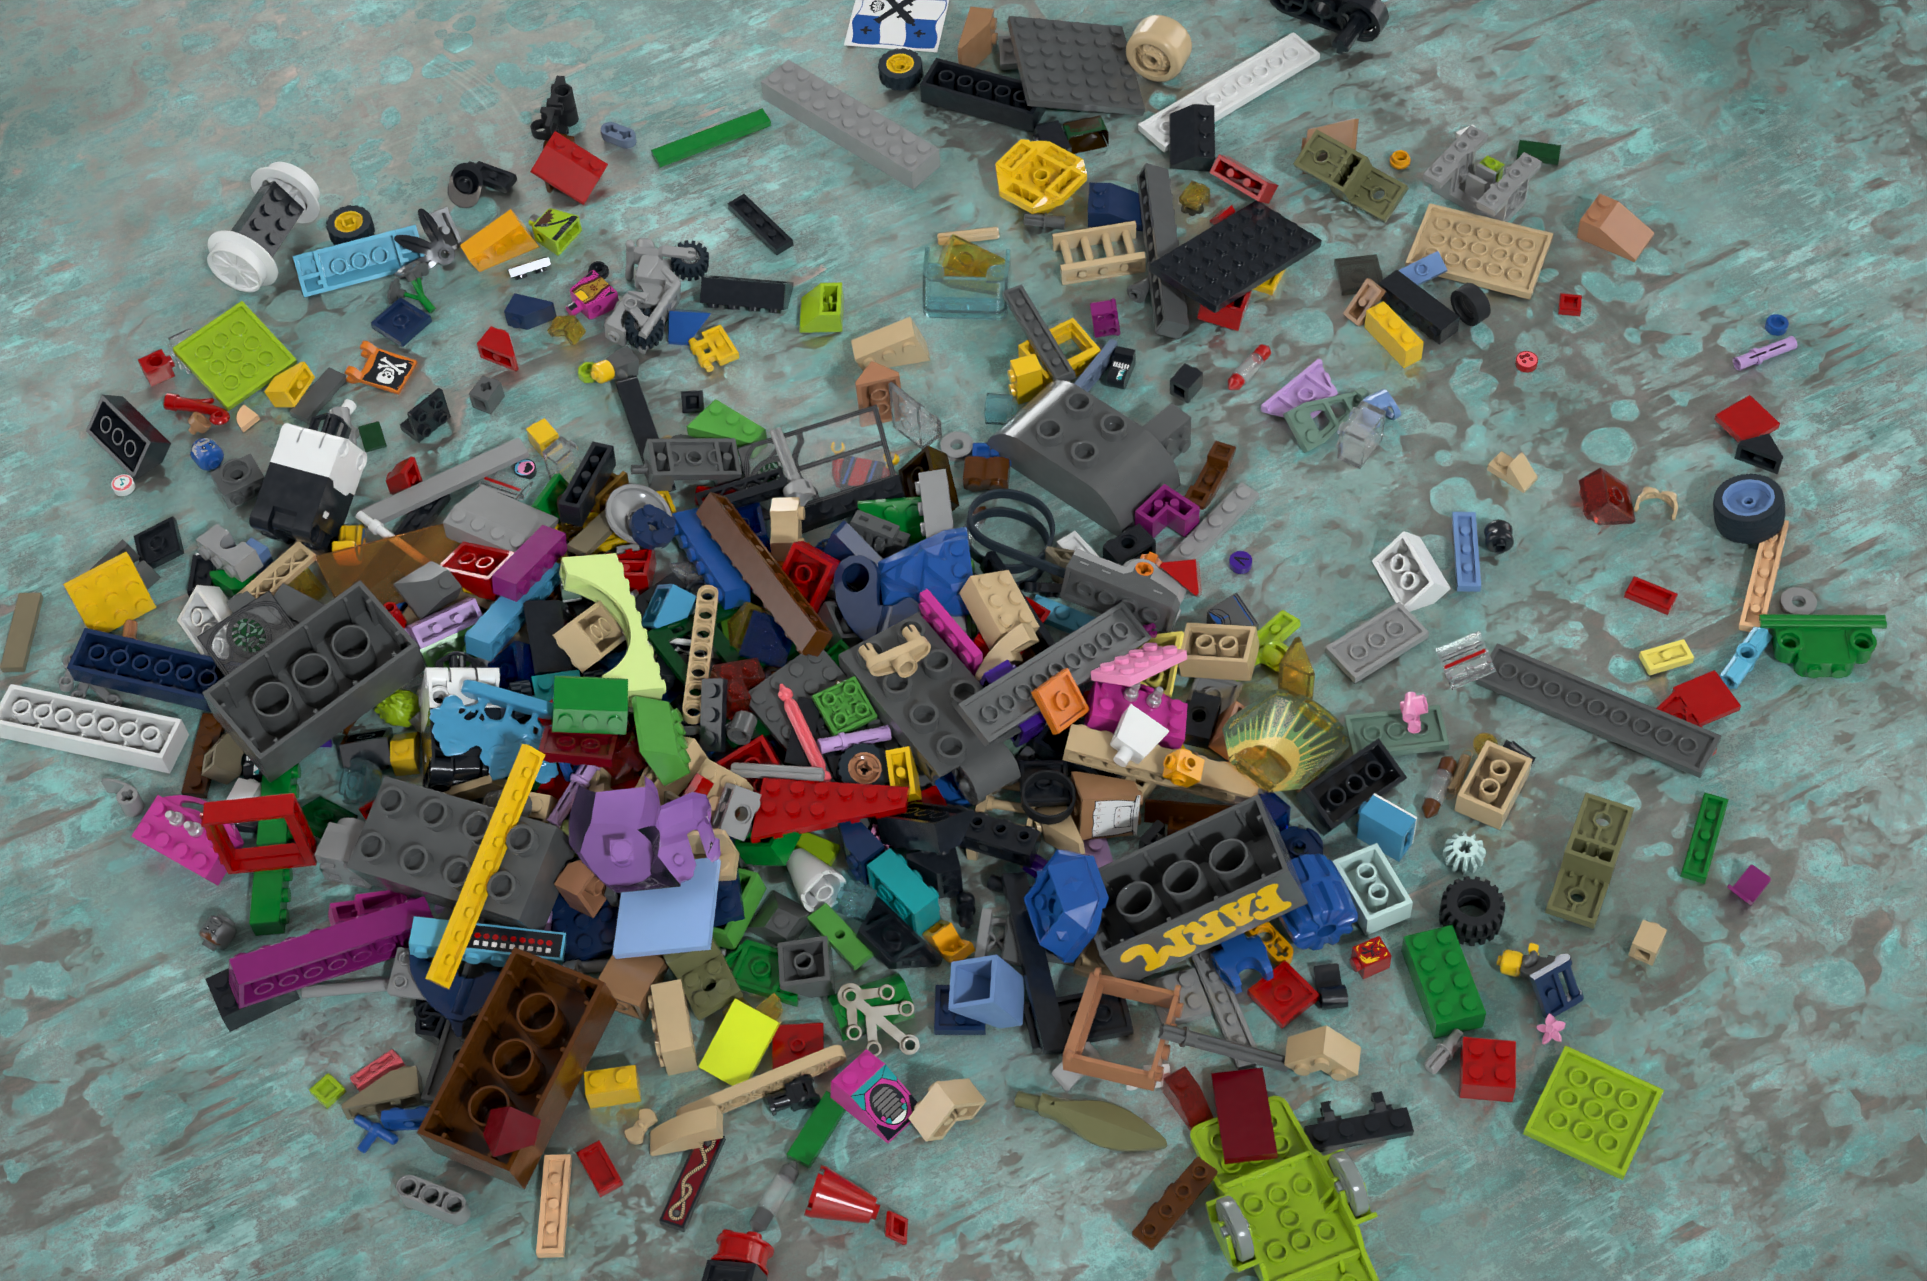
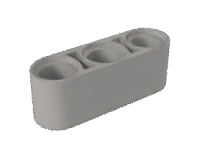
(427, 1190)

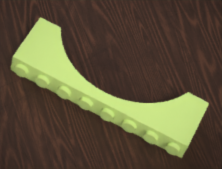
(603, 579)

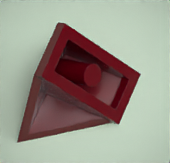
(510, 1130)

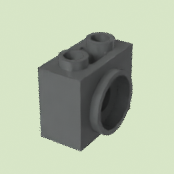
(238, 480)

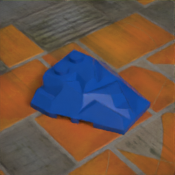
(933, 564)

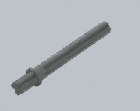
(1186, 1037)

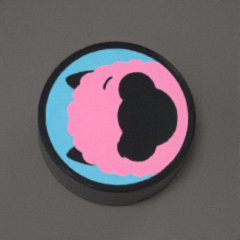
(525, 468)

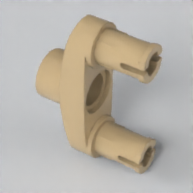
(899, 659)

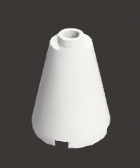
(814, 880)

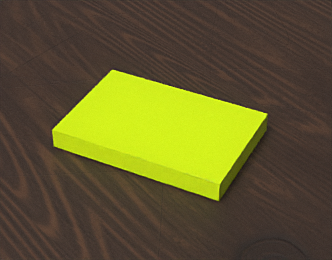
(739, 1044)

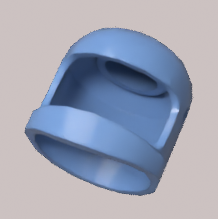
(1383, 400)

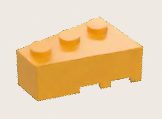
(499, 242)

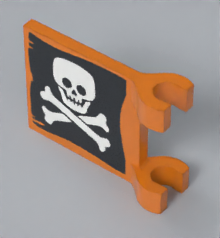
(382, 369)

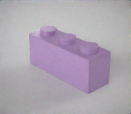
(445, 622)

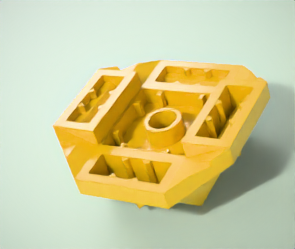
(1039, 175)

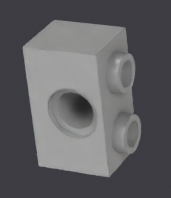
(732, 798)

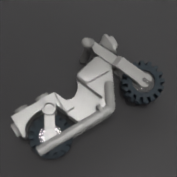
(648, 311)

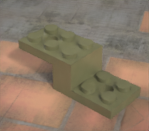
(1350, 176)
(1589, 860)
(700, 969)

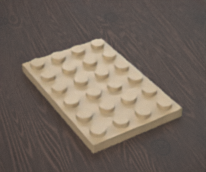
(1482, 250)

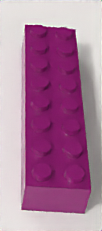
(323, 953)

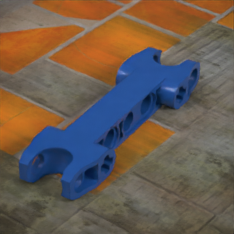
(1241, 954)

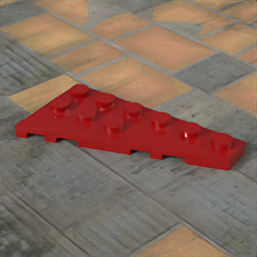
(820, 805)

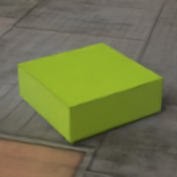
(327, 1090)

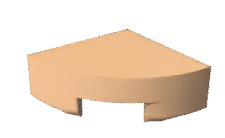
(246, 418)

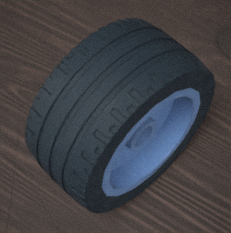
(1749, 508)

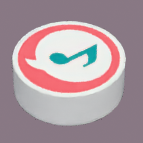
(123, 485)

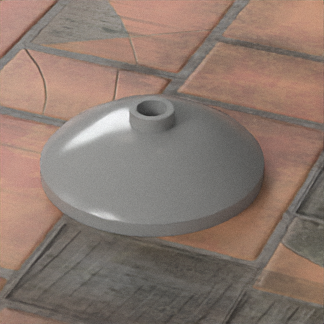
(625, 502)

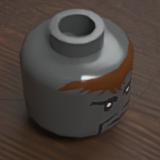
(217, 932)

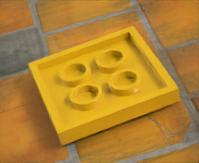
(110, 594)

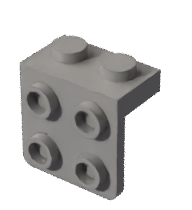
(401, 981)

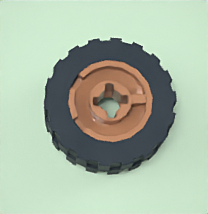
(865, 757)

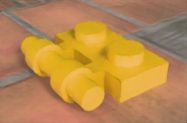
(718, 343)

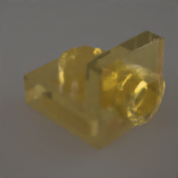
(1195, 195)

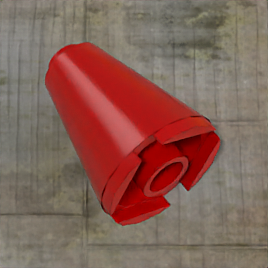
(840, 1199)

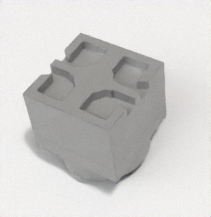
(336, 849)

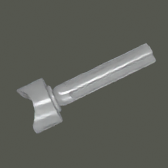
(797, 487)

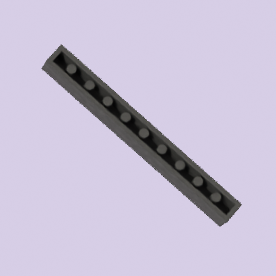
(1159, 239)

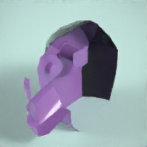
(635, 840)

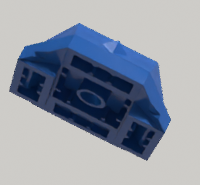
(1067, 903)

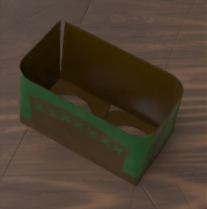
(1092, 138)

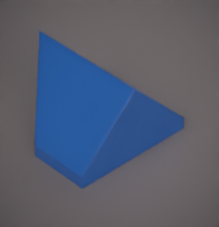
(684, 325)

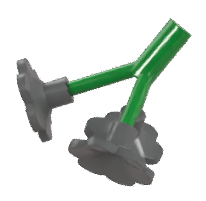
(413, 273)

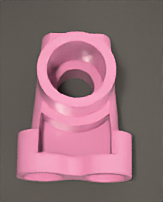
(1411, 709)

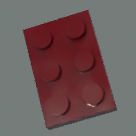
(578, 748)

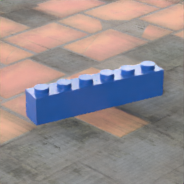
(710, 560)

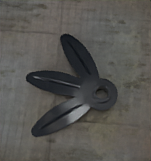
(433, 249)

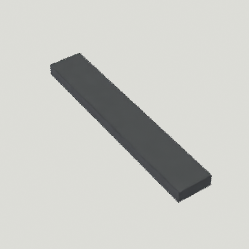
(1038, 334)

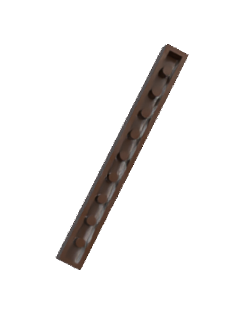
(764, 575)

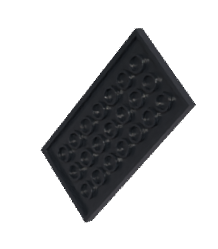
(1235, 256)

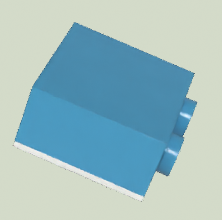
(1386, 825)

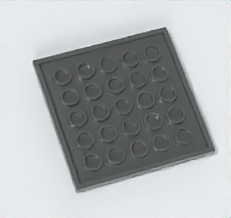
(1075, 66)

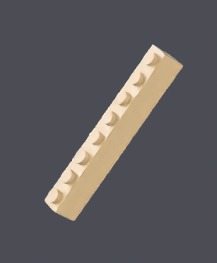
(1218, 779)

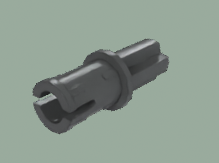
(1044, 220)

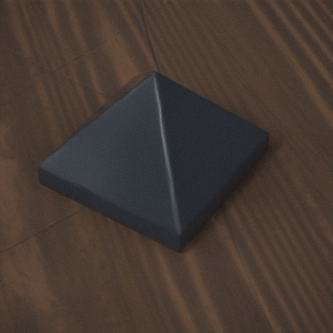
(692, 401)

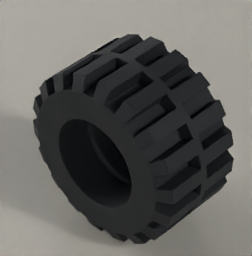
(1477, 894)

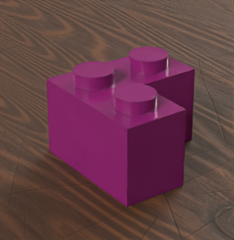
(1167, 509)

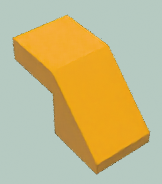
(947, 942)

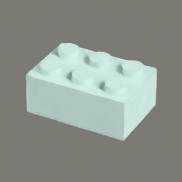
(1374, 889)

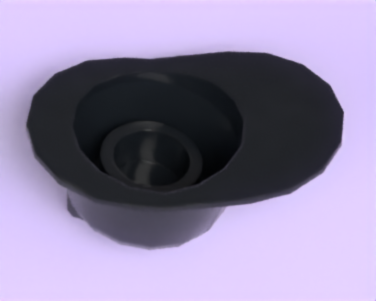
(465, 185)

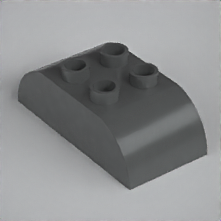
(1086, 454)

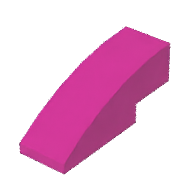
(362, 904)

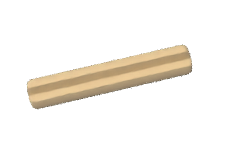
(971, 235)

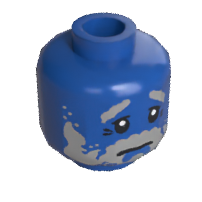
(207, 454)

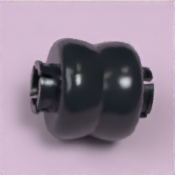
(1498, 536)

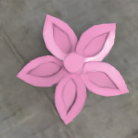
(1551, 1029)

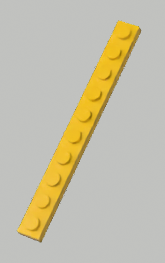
(484, 866)

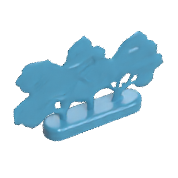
(497, 738)

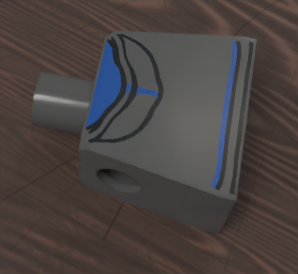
(1231, 612)

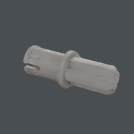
(1444, 1051)

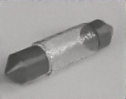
(774, 1197)

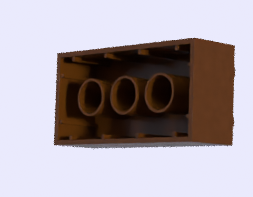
(521, 1055)

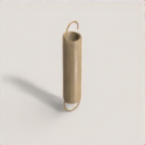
(1459, 774)

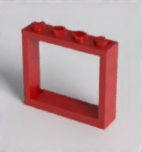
(263, 857)

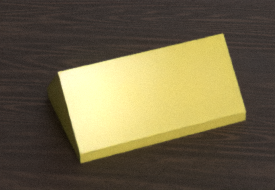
(1167, 677)

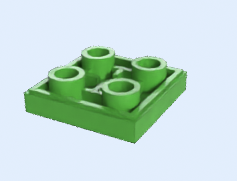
(844, 706)

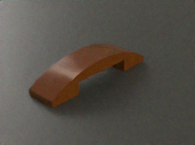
(1212, 474)

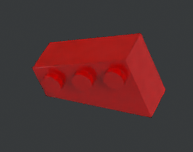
(638, 568)

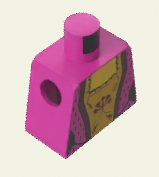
(592, 296)

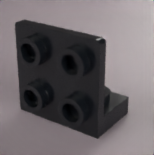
(426, 416)

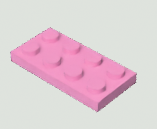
(1139, 664)

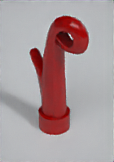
(204, 406)

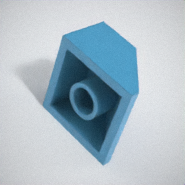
(668, 606)

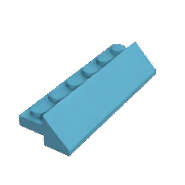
(353, 261)

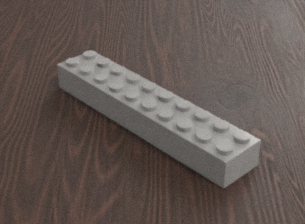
(851, 124)

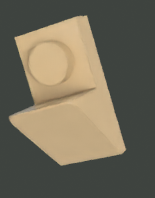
(1513, 471)

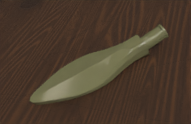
(1096, 1122)

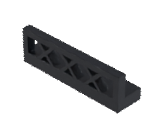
(744, 497)

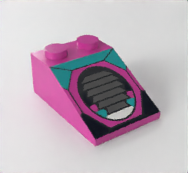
(874, 1096)

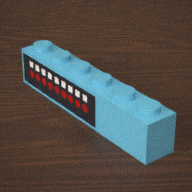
(488, 942)

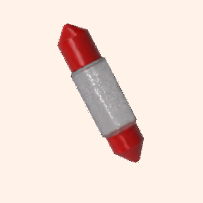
(1249, 367)

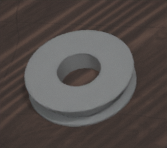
(954, 438)
(1801, 594)

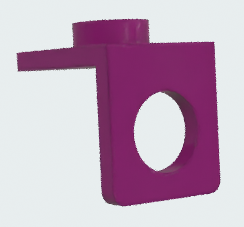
(1750, 884)

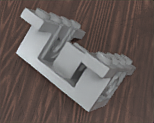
(1476, 190)

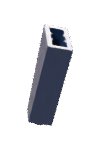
(847, 542)

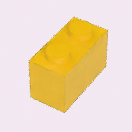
(1025, 378)
(612, 1086)

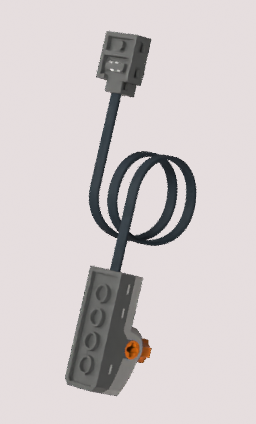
(1088, 579)

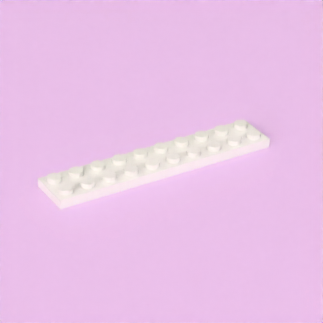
(1238, 84)

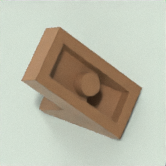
(1366, 297)

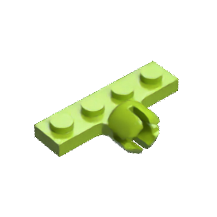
(1271, 638)

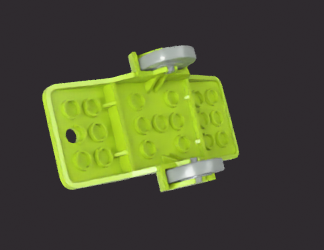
(1290, 1212)

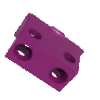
(1105, 318)

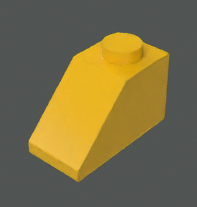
(290, 386)
(405, 753)
(903, 771)

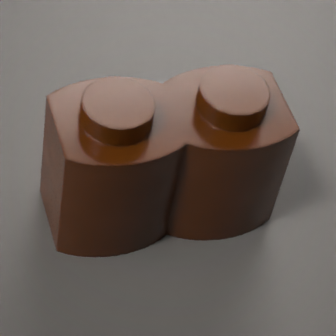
(986, 473)

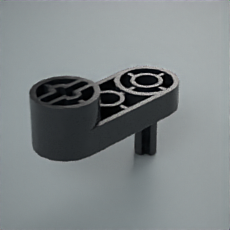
(1348, 18)

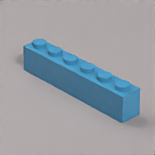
(506, 618)

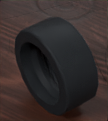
(1470, 304)

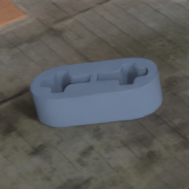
(618, 135)

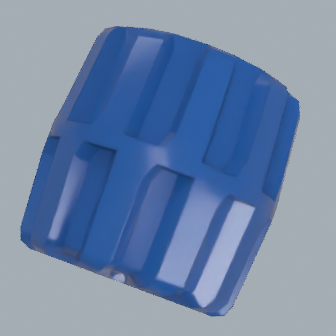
(1328, 907)

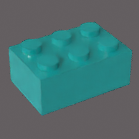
(904, 891)

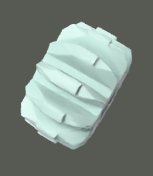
(1464, 853)

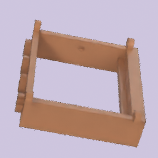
(1096, 985)

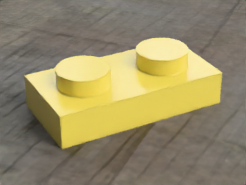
(1666, 657)

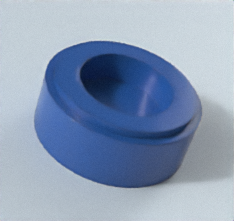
(1776, 324)

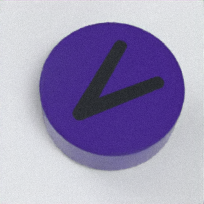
(1240, 562)

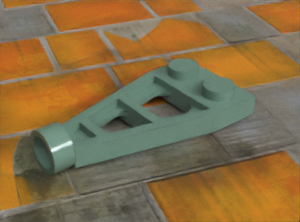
(1305, 428)

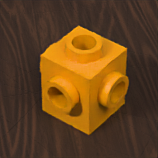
(1183, 768)

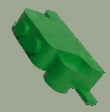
(1822, 642)

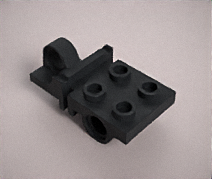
(558, 113)

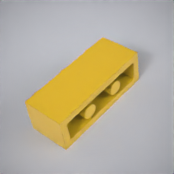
(1394, 334)

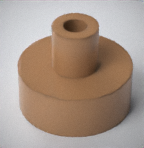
(198, 423)

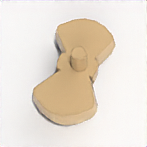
(636, 1134)

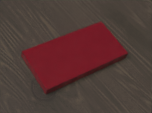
(1244, 1116)

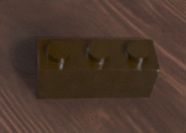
(927, 460)

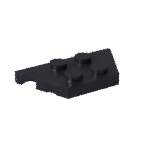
(895, 940)

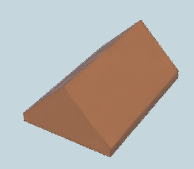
(873, 389)

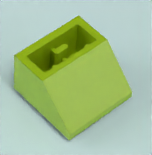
(822, 309)

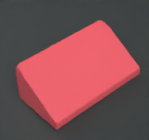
(376, 1069)

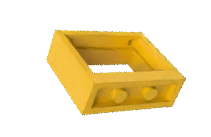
(1063, 332)

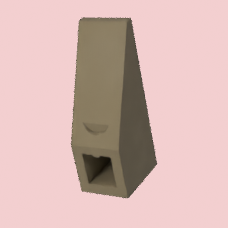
(223, 760)

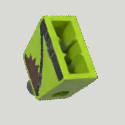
(555, 229)

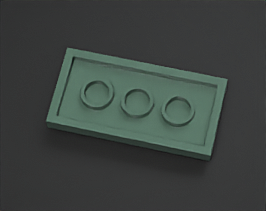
(1393, 732)

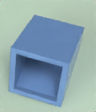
(987, 991)

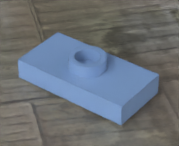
(1425, 268)

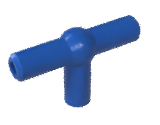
(375, 1130)

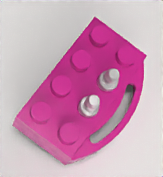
(1110, 701)
(179, 836)

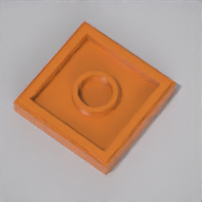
(1060, 701)

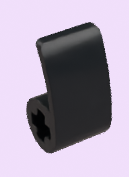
(1330, 987)

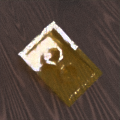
(966, 259)

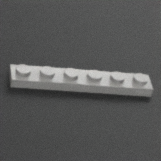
(1215, 525)

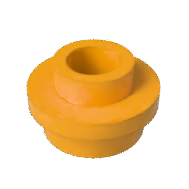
(1400, 159)

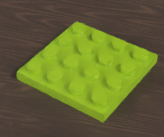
(234, 355)
(1593, 1112)

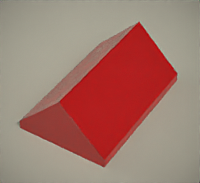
(1186, 573)

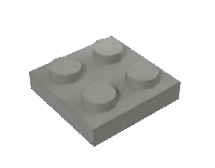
(1191, 995)

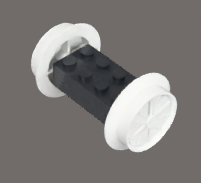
(246, 253)

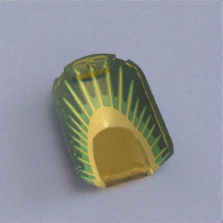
(1283, 740)

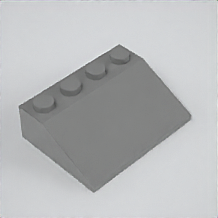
(494, 520)

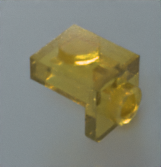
(567, 326)

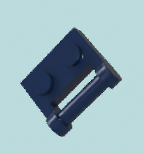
(1550, 990)

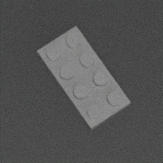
(1377, 642)

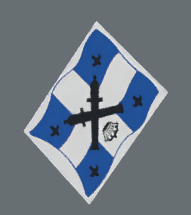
(897, 24)

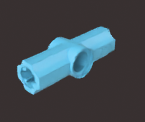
(1745, 657)

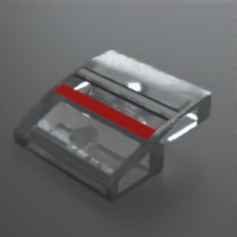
(507, 484)
(1465, 660)

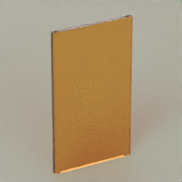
(385, 561)

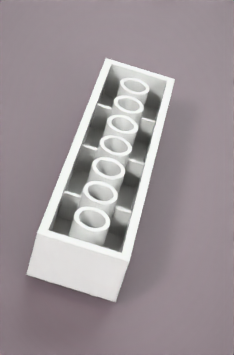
(91, 728)

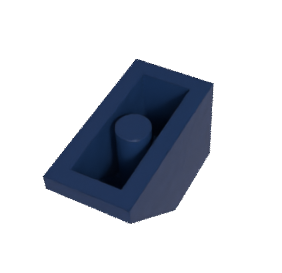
(528, 312)

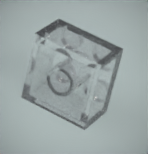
(1360, 434)

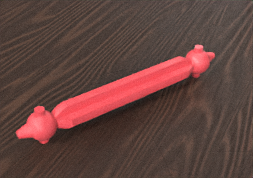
(802, 730)

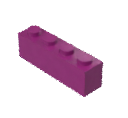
(529, 563)

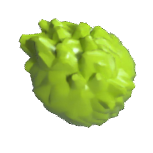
(399, 708)

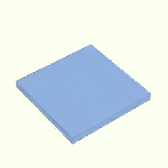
(669, 917)

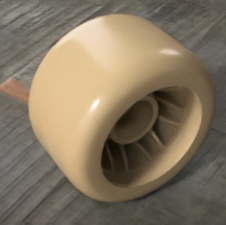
(1158, 48)

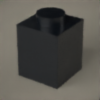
(1186, 382)

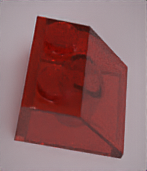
(1606, 499)

